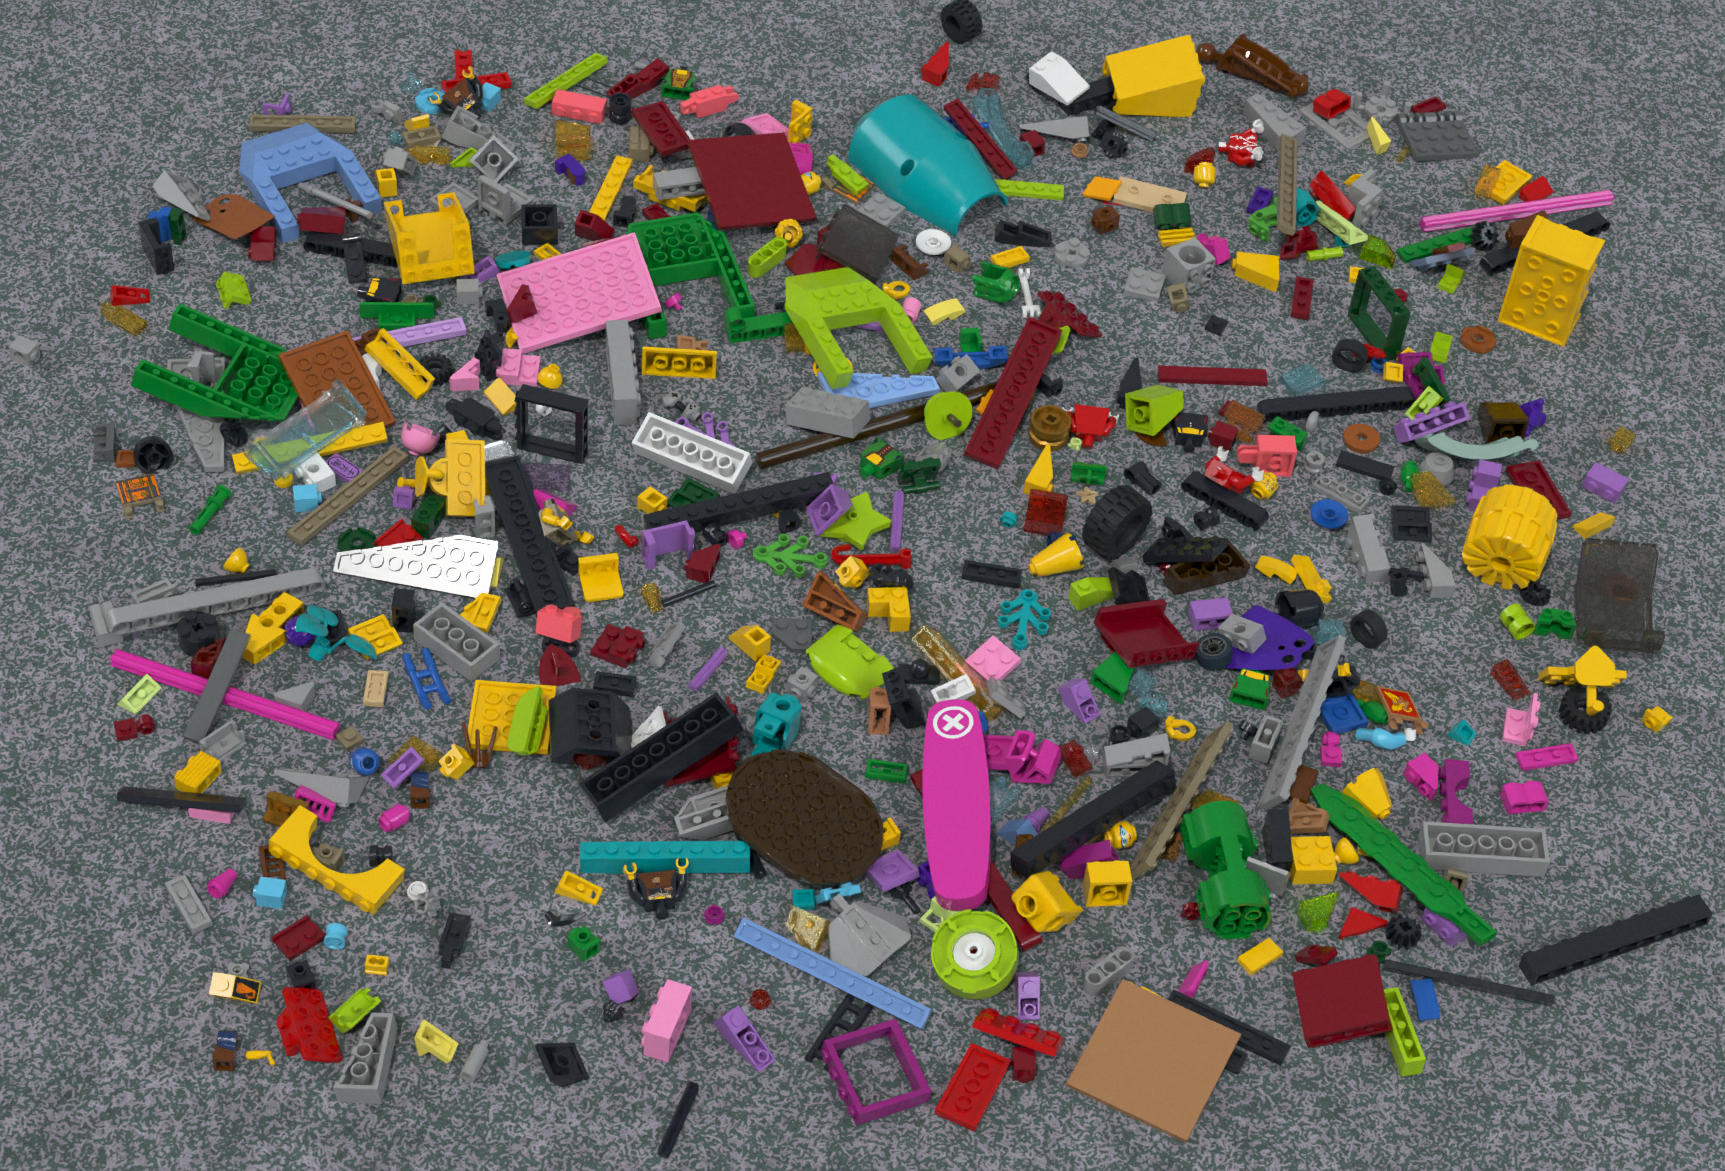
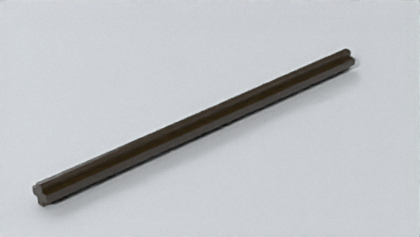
(873, 427)

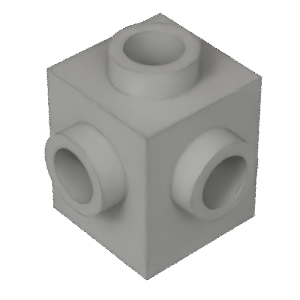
(802, 684)

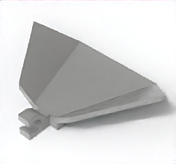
(864, 935)

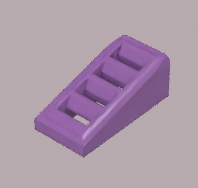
(489, 269)

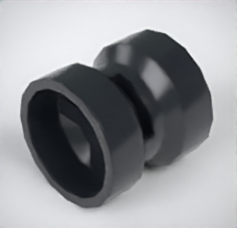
(1205, 519)
(713, 533)
(1119, 735)
(379, 854)

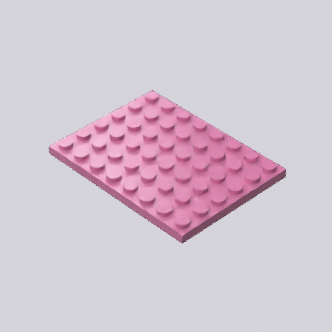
(582, 291)

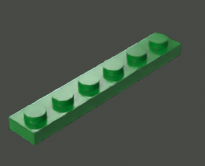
(1424, 248)

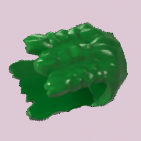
(997, 285)

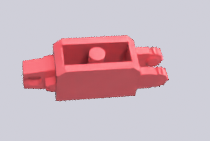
(709, 101)

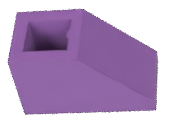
(1079, 699)
(1027, 995)

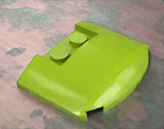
(847, 662)

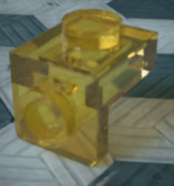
(792, 339)
(1621, 440)

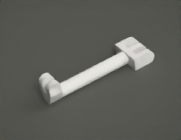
(1029, 308)

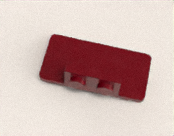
(1062, 313)

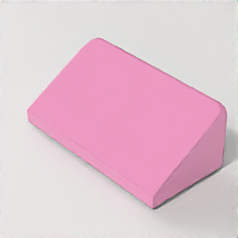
(212, 815)

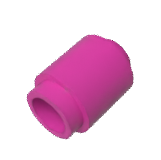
(394, 818)

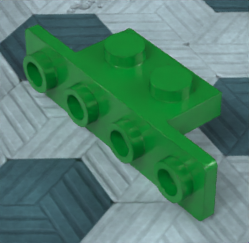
(396, 314)

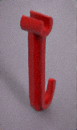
(902, 558)

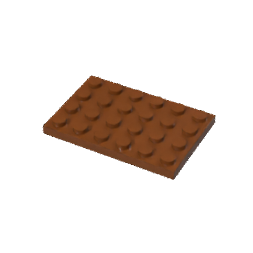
(322, 362)

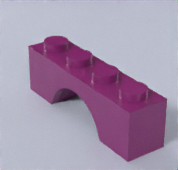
(1455, 777)

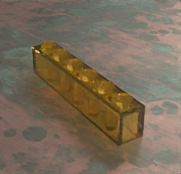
(954, 666)

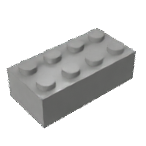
(827, 412)
(456, 642)

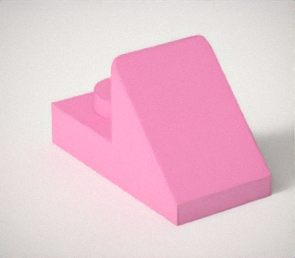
(466, 377)

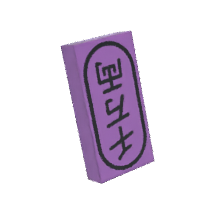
(343, 468)

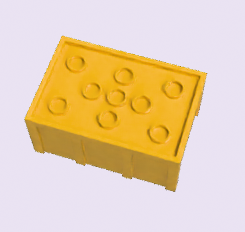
(1550, 281)

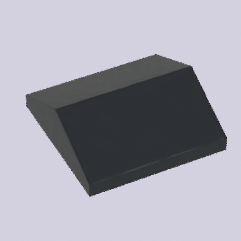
(562, 1063)

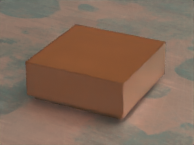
(124, 459)

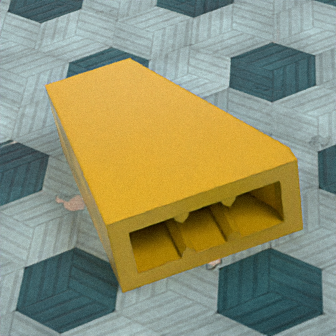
(1257, 269)

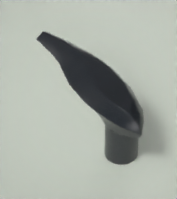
(558, 921)

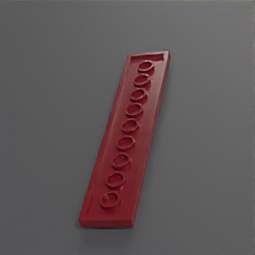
(1013, 393)

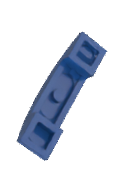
(994, 357)

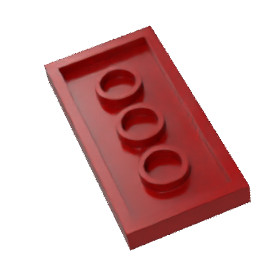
(1018, 1032)
(972, 1087)

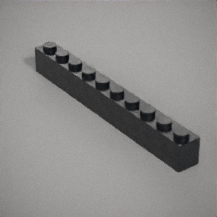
(744, 504)
(1092, 819)
(1614, 939)

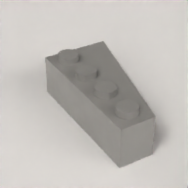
(1273, 119)

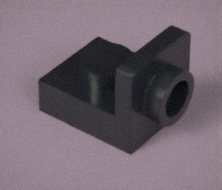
(1050, 387)
(567, 559)

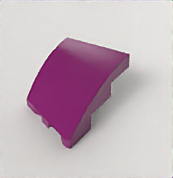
(1411, 380)

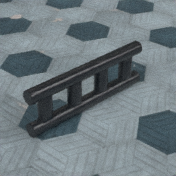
(836, 1020)

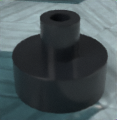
(443, 430)
(1247, 729)

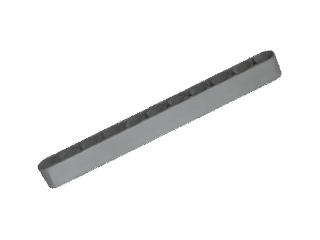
(214, 600)

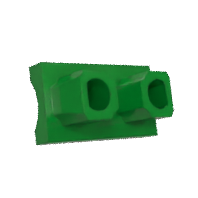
(1088, 473)

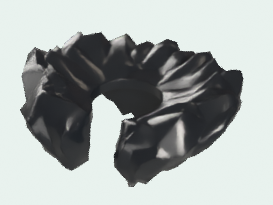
(890, 576)

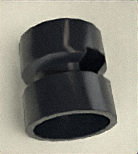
(620, 108)

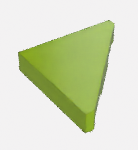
(463, 159)

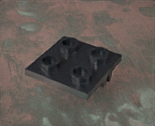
(489, 353)

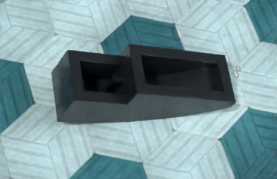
(1022, 234)

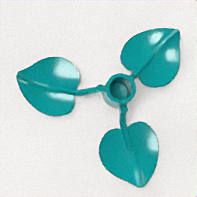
(311, 624)

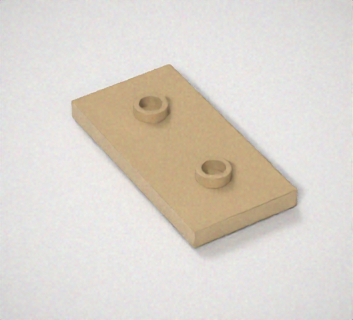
(1145, 195)

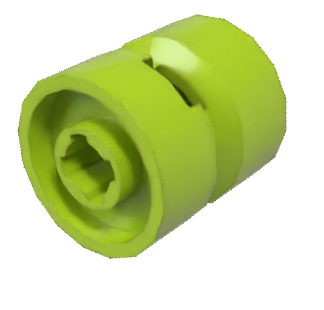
(1517, 621)

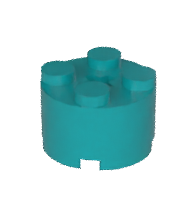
(1305, 208)

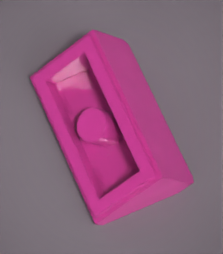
(1194, 979)

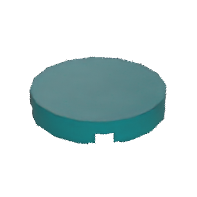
(516, 258)

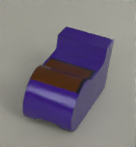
(571, 169)

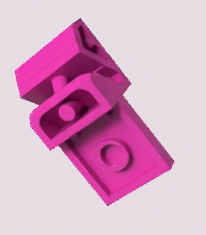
(1019, 757)

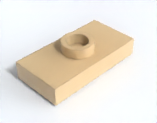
(375, 688)

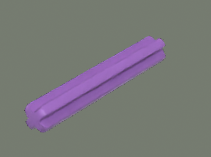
(897, 517)

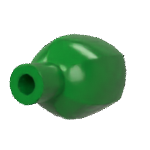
(1406, 471)
(1373, 711)

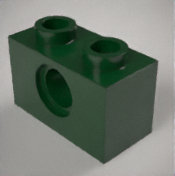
(429, 515)

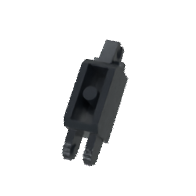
(475, 417)

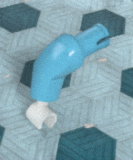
(1384, 739)

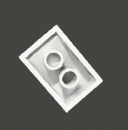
(1057, 78)

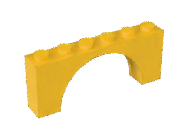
(364, 889)

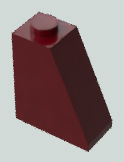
(322, 219)

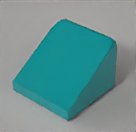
(1462, 732)

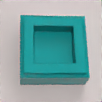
(804, 898)

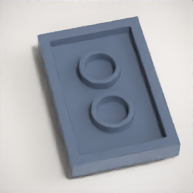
(1442, 259)

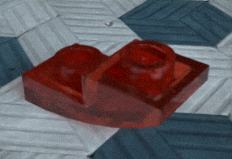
(1204, 155)

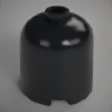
(1300, 606)

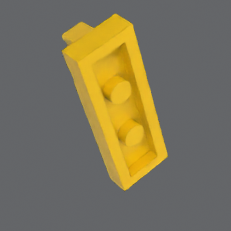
(1311, 577)

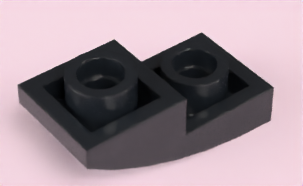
(1173, 529)

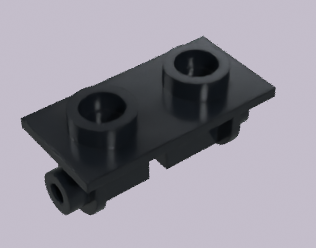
(1104, 126)
(519, 598)

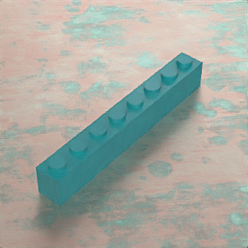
(662, 856)

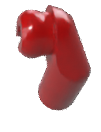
(625, 537)

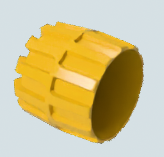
(1510, 536)

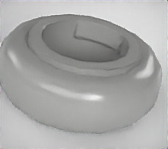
(1312, 421)

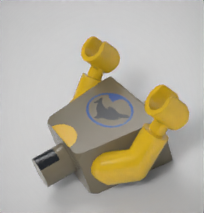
(558, 527)

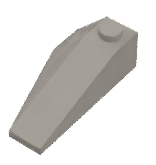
(466, 131)
(180, 193)

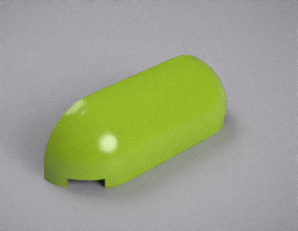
(527, 723)

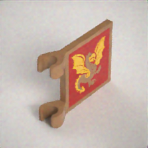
(1400, 707)

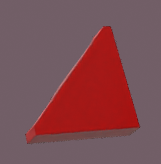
(1360, 922)

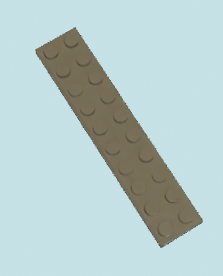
(1179, 801)

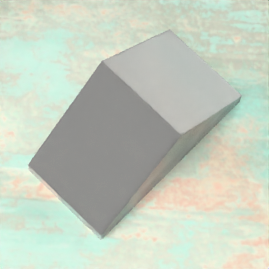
(297, 697)

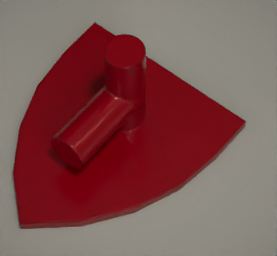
(557, 668)

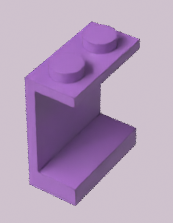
(666, 540)

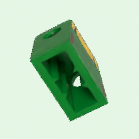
(1251, 689)

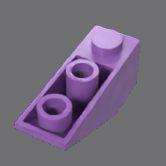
(744, 1038)

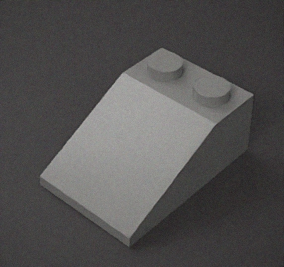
(1275, 878)

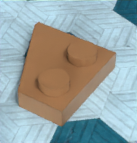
(1307, 818)

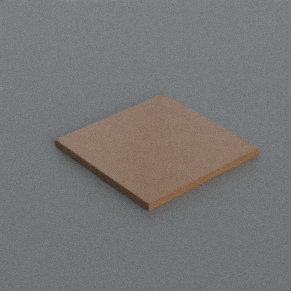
(1154, 1060)

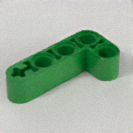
(757, 327)

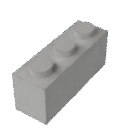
(677, 183)

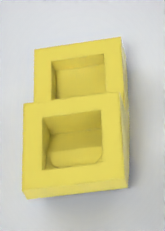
(946, 309)

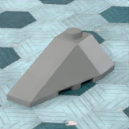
(1069, 128)
(338, 788)

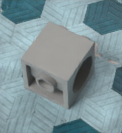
(1189, 264)

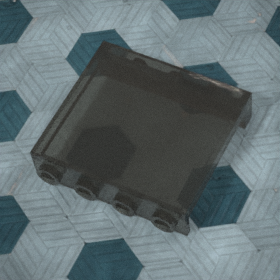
(857, 242)

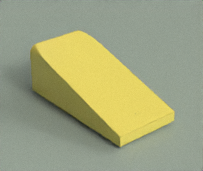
(1378, 137)

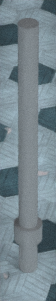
(314, 191)

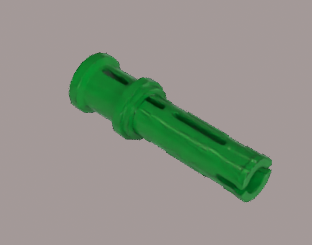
(213, 504)

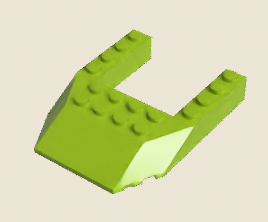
(847, 299)

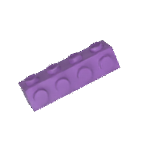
(1431, 422)

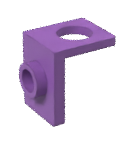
(283, 109)

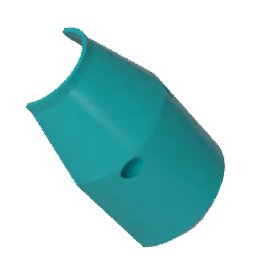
(921, 161)

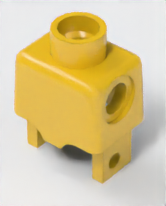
(1045, 903)

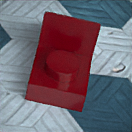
(521, 305)

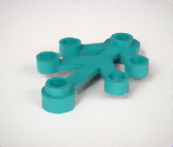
(1024, 616)

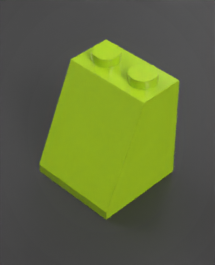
(1152, 408)

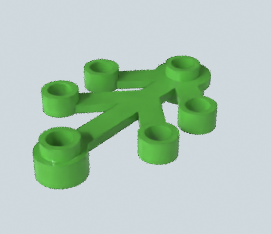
(768, 554)

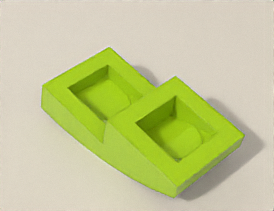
(1441, 346)

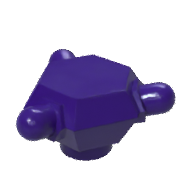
(1535, 413)

